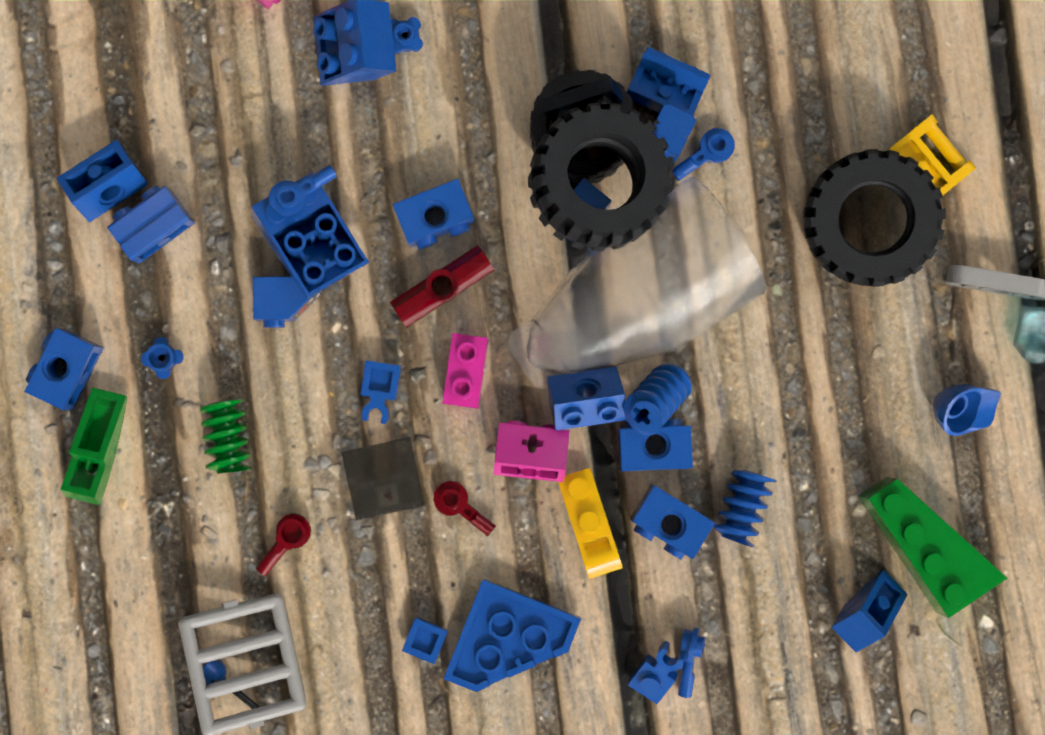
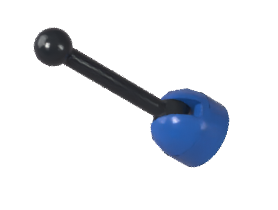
(216, 671)

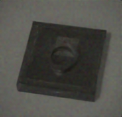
(383, 478)

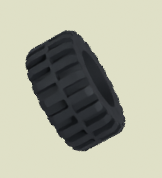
(633, 145)
(922, 223)

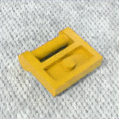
(914, 147)

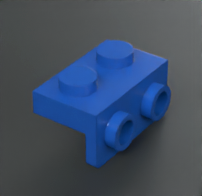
(667, 81)

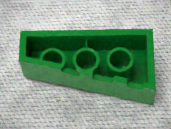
(935, 555)

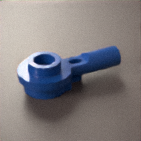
(715, 147)
(289, 197)
(693, 646)

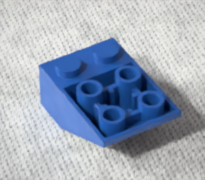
(311, 244)

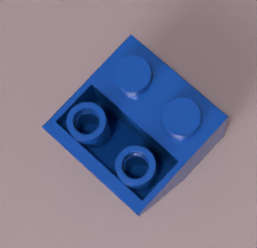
(354, 42)

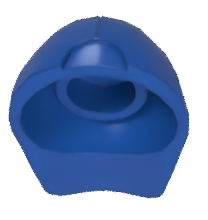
(965, 408)

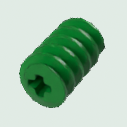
(225, 437)

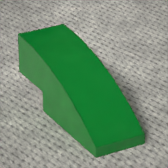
(94, 447)

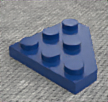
(507, 636)

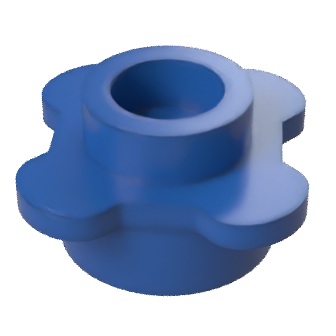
(413, 41)
(162, 347)

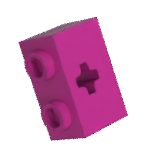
(465, 370)
(513, 456)

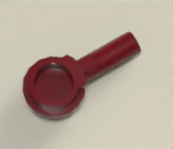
(452, 499)
(291, 532)

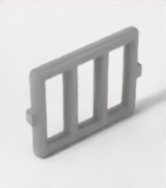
(195, 658)

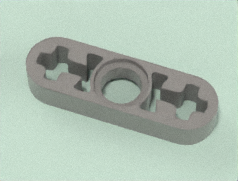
(996, 282)

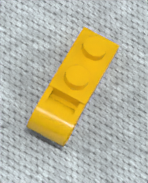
(590, 523)

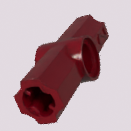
(461, 272)

